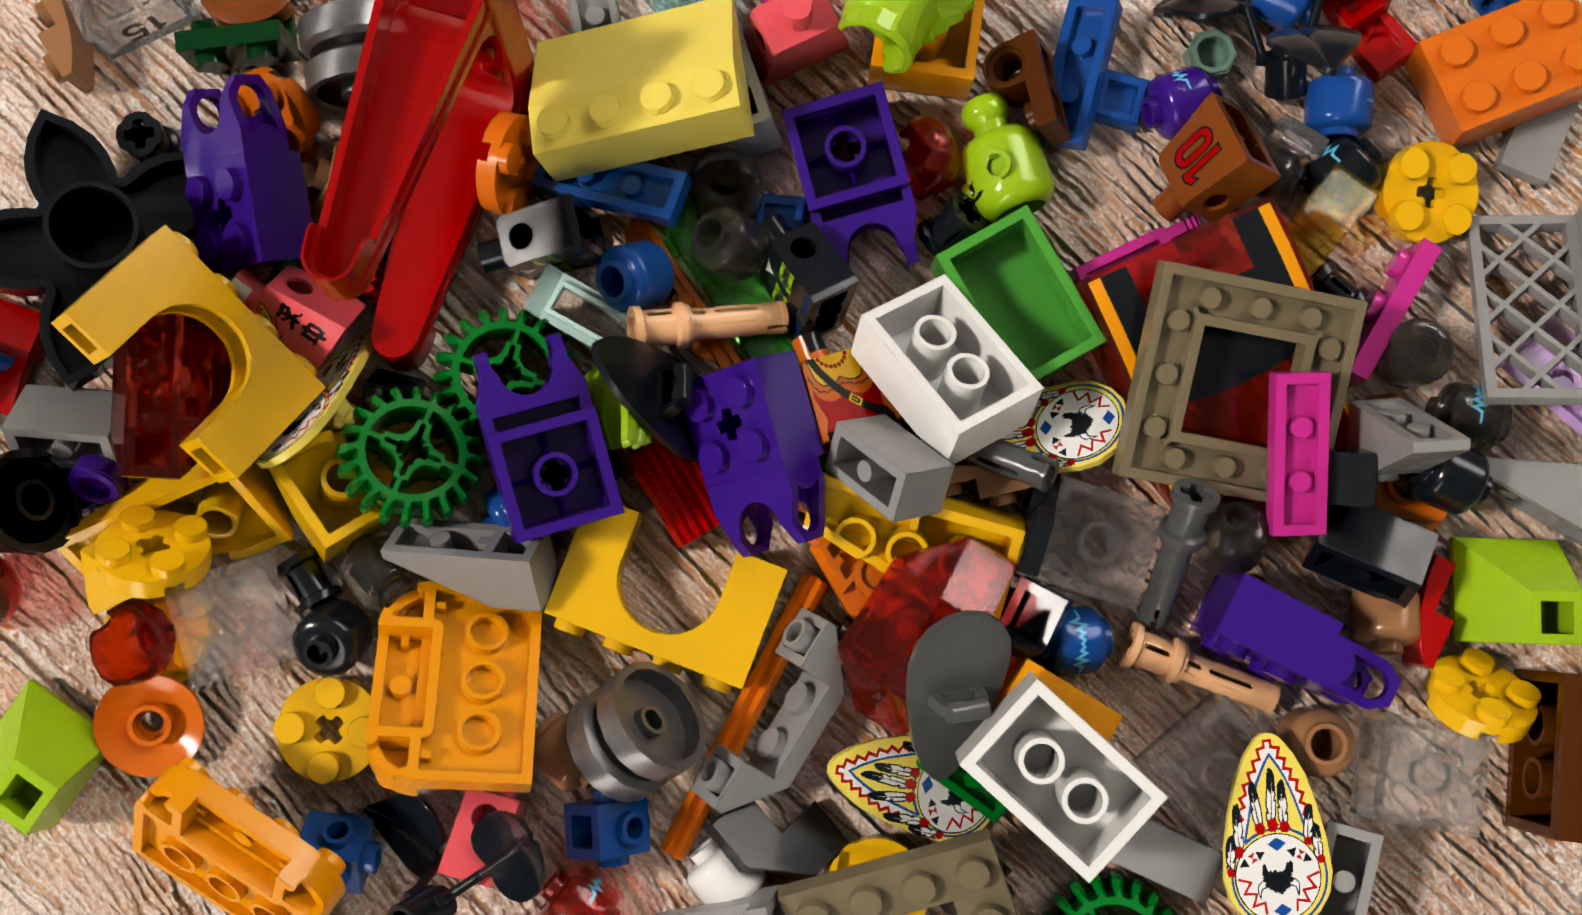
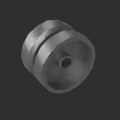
(333, 43)
(636, 732)

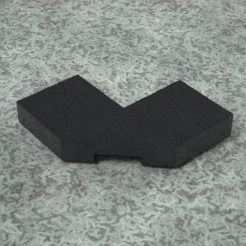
(1039, 517)
(758, 846)

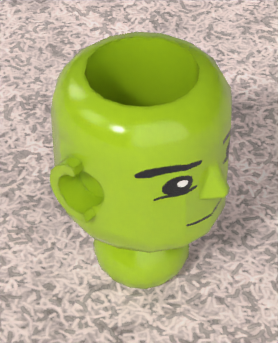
(1002, 161)

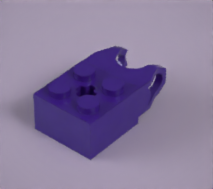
(243, 181)
(859, 193)
(542, 426)
(759, 449)
(1288, 641)

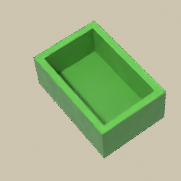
(1022, 293)

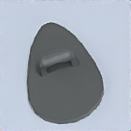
(954, 685)

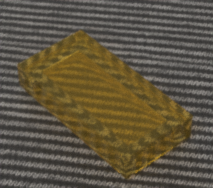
(1329, 214)

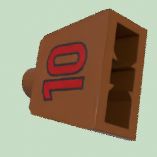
(1214, 163)

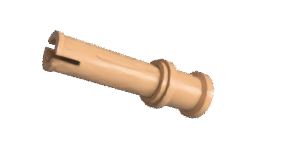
(683, 324)
(1176, 662)

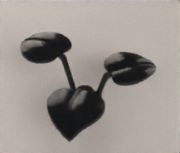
(1291, 48)
(498, 839)

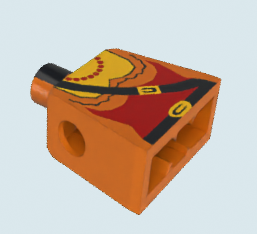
(837, 386)

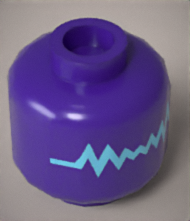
(1174, 99)

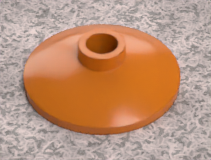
(135, 745)

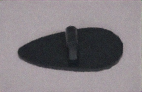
(651, 387)

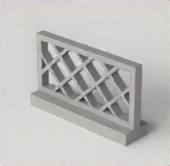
(1571, 272)

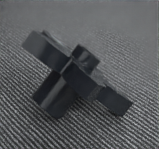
(82, 226)

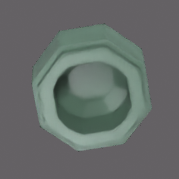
(1211, 52)

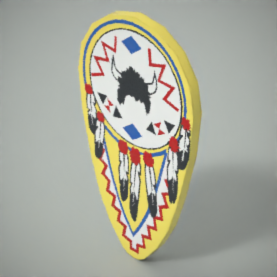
(329, 408)
(1073, 425)
(888, 784)
(1274, 835)

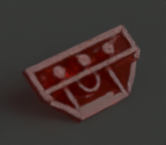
(161, 391)
(905, 602)

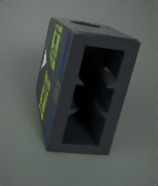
(551, 231)
(807, 276)

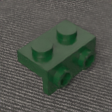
(241, 45)

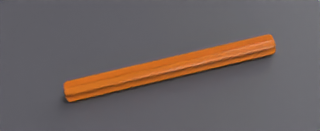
(743, 714)

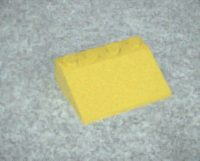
(639, 90)

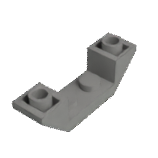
(732, 781)

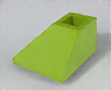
(1513, 592)
(43, 758)

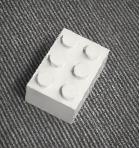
(945, 369)
(1059, 776)

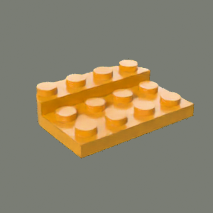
(453, 694)
(231, 849)

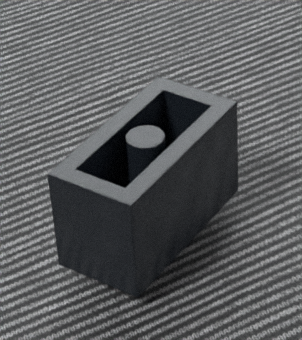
(1372, 552)

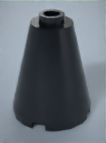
(35, 503)

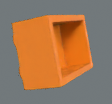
(1500, 69)

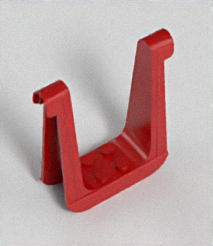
(410, 157)

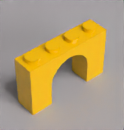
(267, 379)
(592, 598)

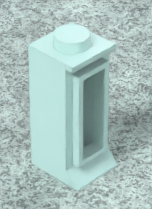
(546, 295)

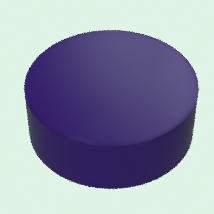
(96, 479)

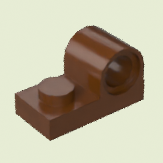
(1033, 87)

